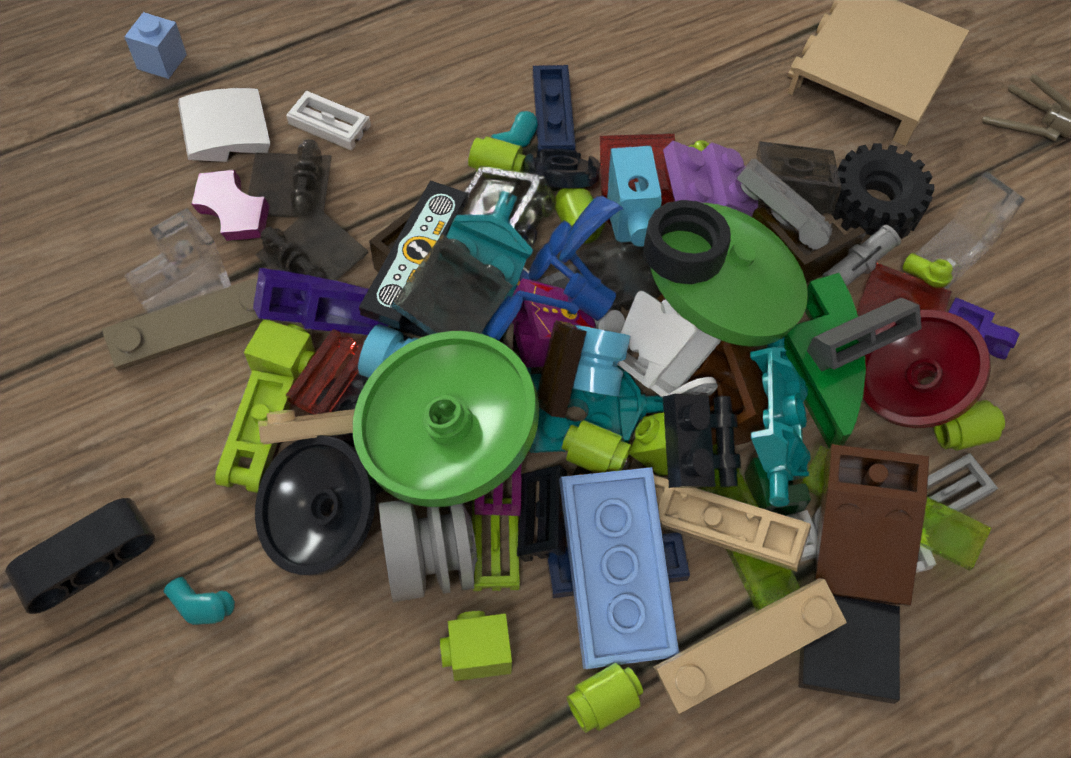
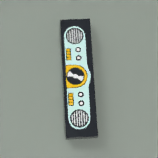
(422, 230)

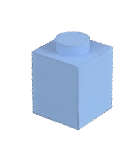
(155, 45)

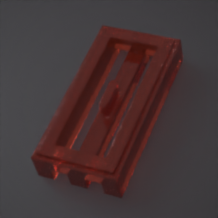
(315, 366)

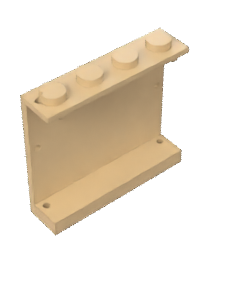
(881, 57)

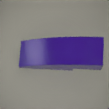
(311, 301)

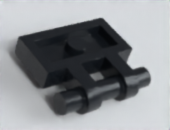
(690, 441)

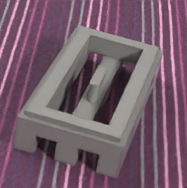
(978, 474)

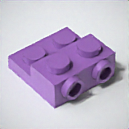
(708, 176)

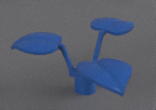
(583, 290)

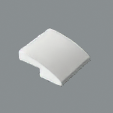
(223, 123)

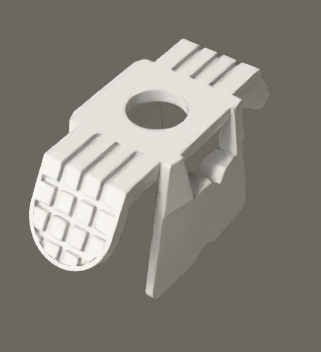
(666, 345)

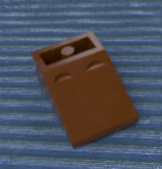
(871, 523)

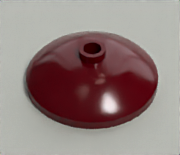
(943, 349)

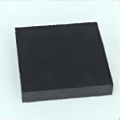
(858, 656)

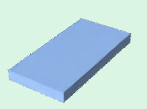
(618, 568)

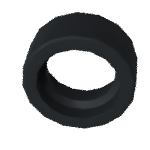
(694, 218)

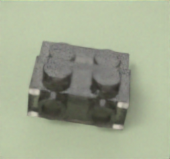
(806, 171)
(532, 193)
(452, 290)

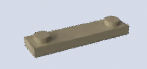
(182, 325)

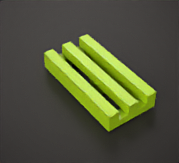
(496, 581)

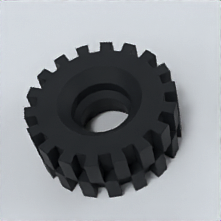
(890, 174)

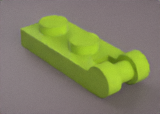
(262, 395)

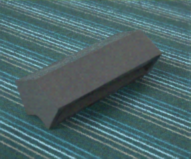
(902, 311)

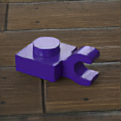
(997, 338)

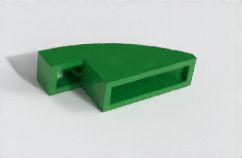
(832, 394)

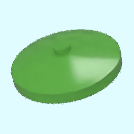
(754, 294)
(446, 418)

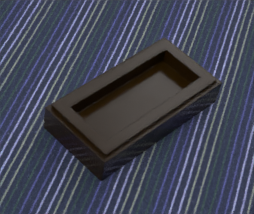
(560, 368)

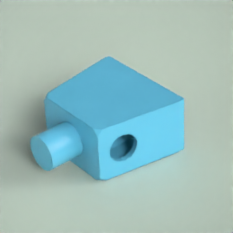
(638, 206)

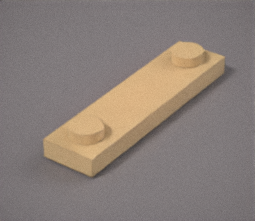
(284, 426)
(732, 524)
(749, 645)

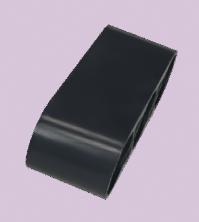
(79, 555)

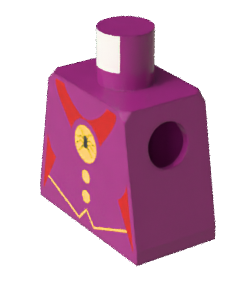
(535, 322)

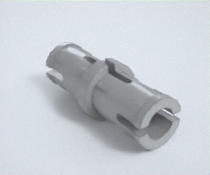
(863, 257)

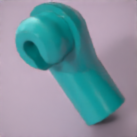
(521, 130)
(199, 608)

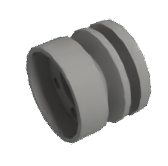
(426, 547)

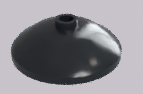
(297, 501)

